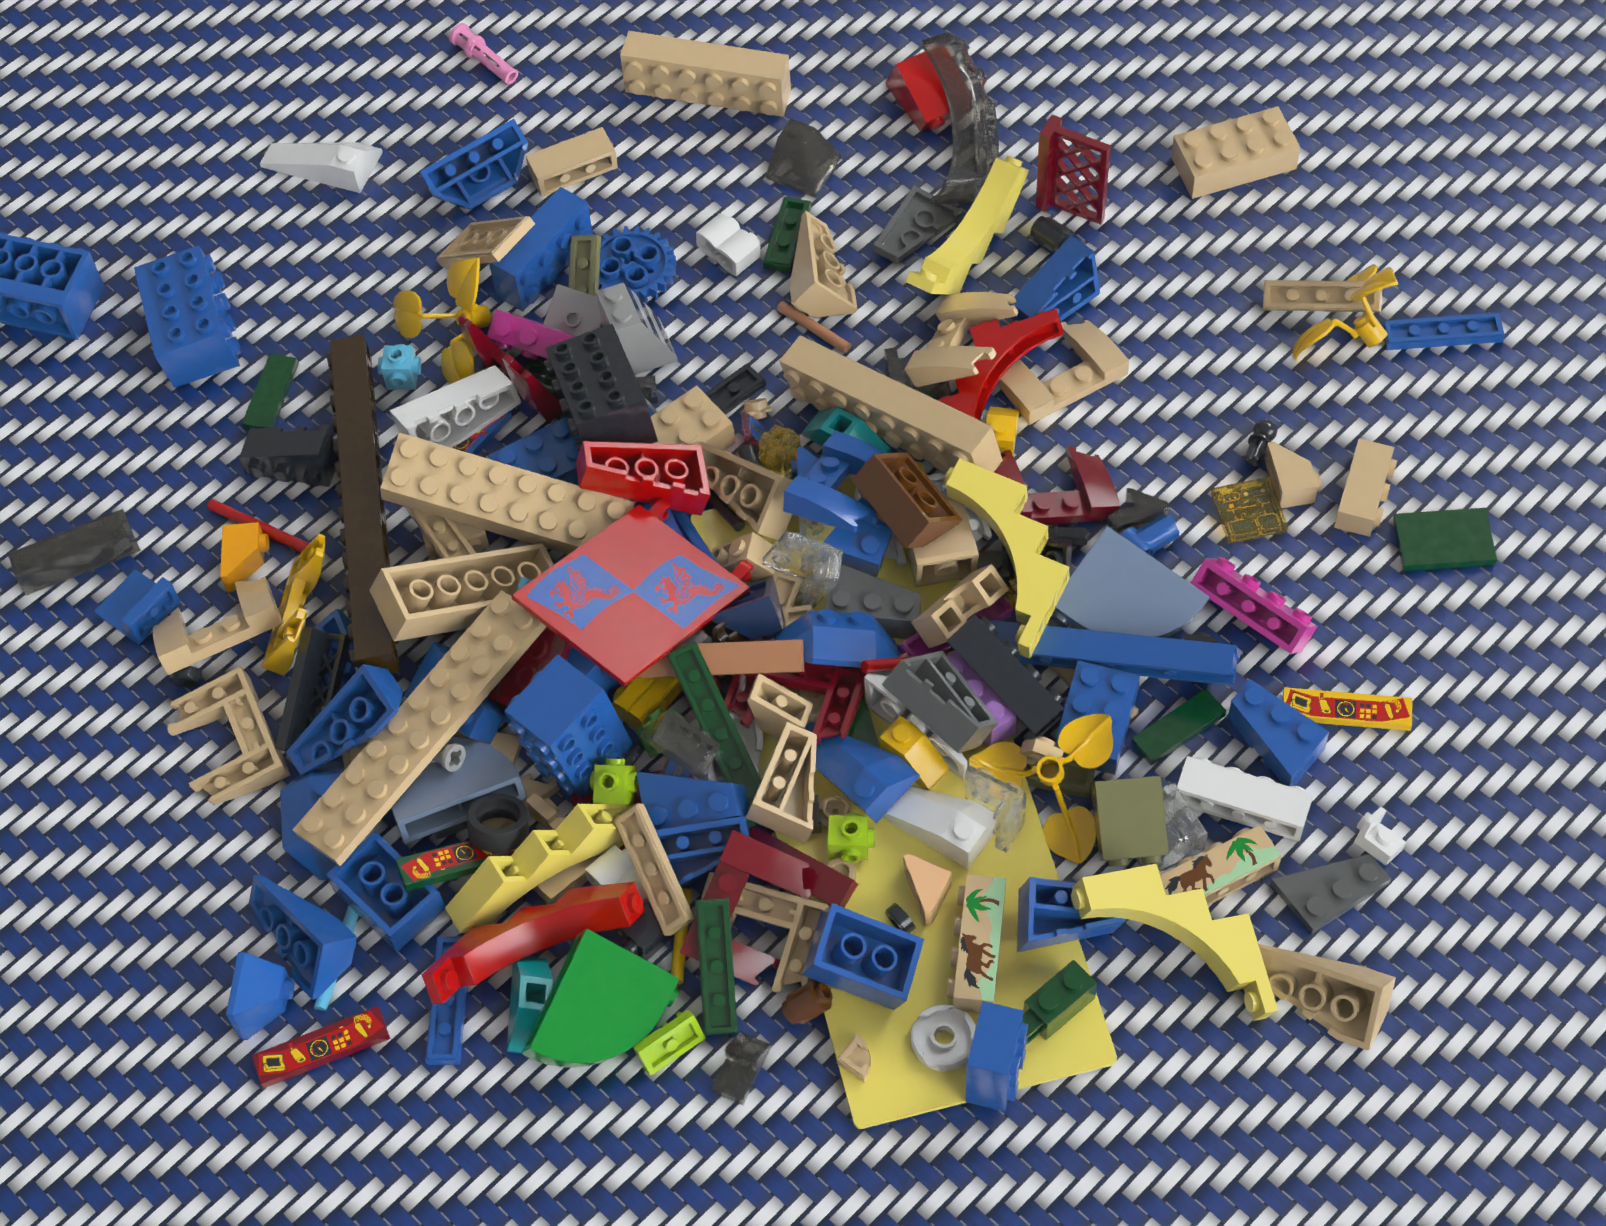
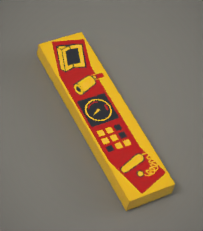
(1351, 708)

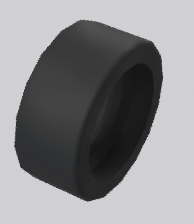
(498, 839)

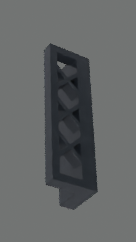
(306, 682)

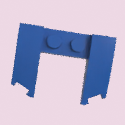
(816, 493)

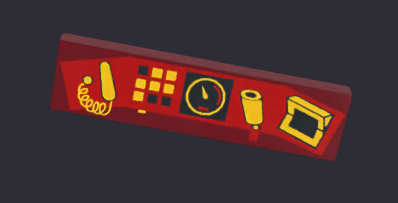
(320, 1047)

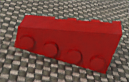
(646, 473)

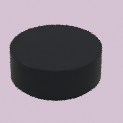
(187, 677)
(899, 918)

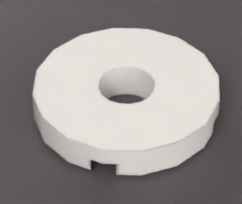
(939, 1056)

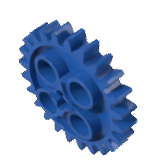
(637, 260)

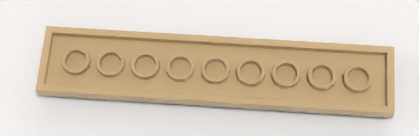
(419, 729)

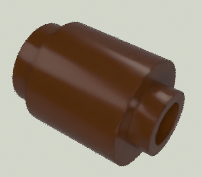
(807, 1002)

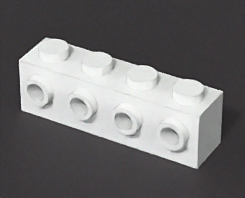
(1244, 797)

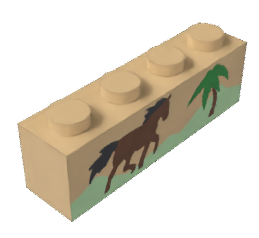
(1225, 866)
(979, 942)

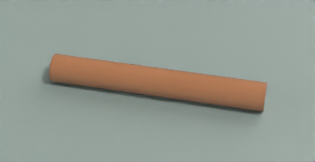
(813, 327)

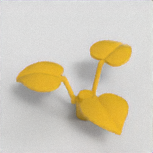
(463, 285)
(1366, 324)
(1085, 740)

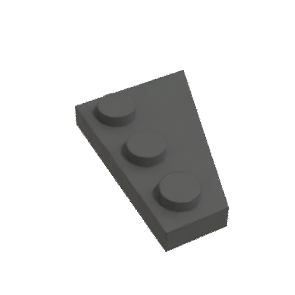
(1330, 890)

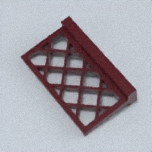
(1052, 167)

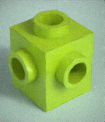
(614, 783)
(850, 837)

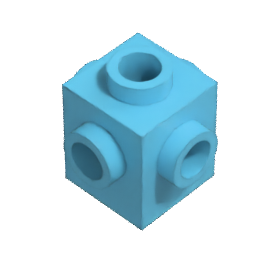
(399, 367)

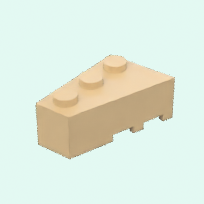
(786, 788)

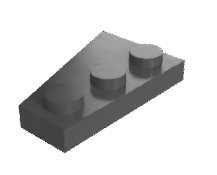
(914, 225)

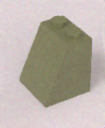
(1129, 820)

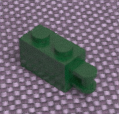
(1058, 1001)

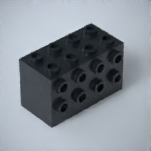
(599, 389)

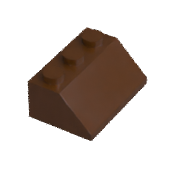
(905, 499)

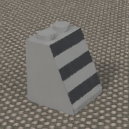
(637, 328)

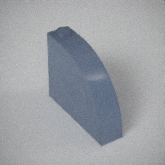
(1126, 592)
(443, 797)

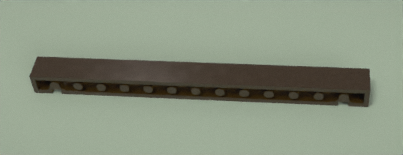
(362, 505)

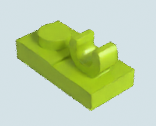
(669, 1042)

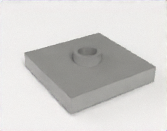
(573, 311)

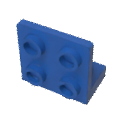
(138, 605)

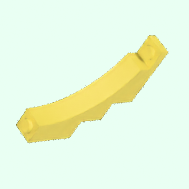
(949, 265)
(1038, 577)
(505, 879)
(1223, 944)

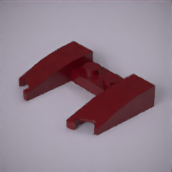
(527, 385)
(1090, 502)
(840, 685)
(739, 860)

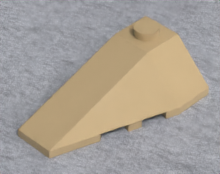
(817, 275)

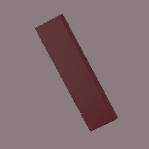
(821, 879)

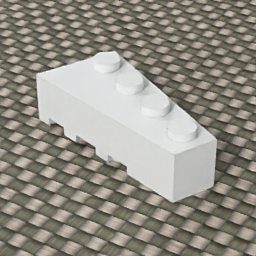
(458, 408)

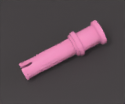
(504, 70)

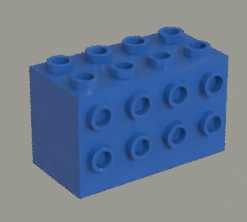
(188, 316)
(567, 726)

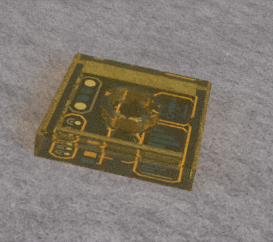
(1249, 510)

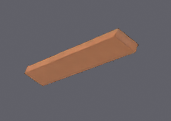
(741, 658)

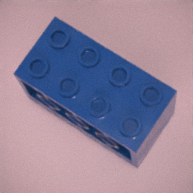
(47, 286)

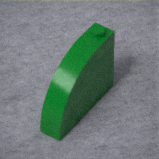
(599, 1005)

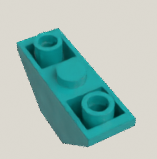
(833, 419)
(529, 992)

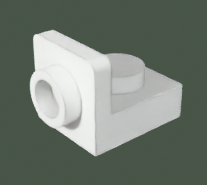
(1378, 839)

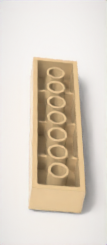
(889, 408)
(496, 495)

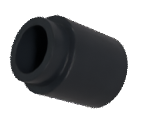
(1050, 233)

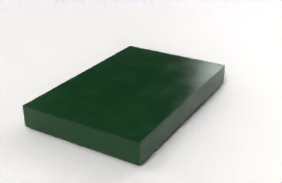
(1444, 539)

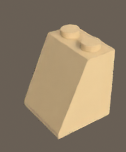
(948, 556)

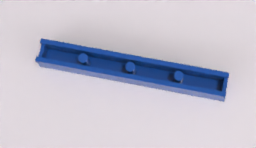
(1130, 653)

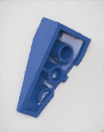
(349, 718)
(863, 772)
(309, 937)

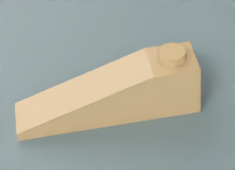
(1334, 993)

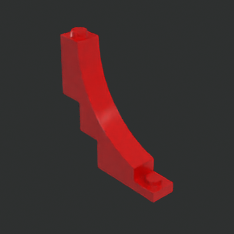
(529, 930)

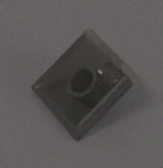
(802, 159)

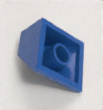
(257, 994)

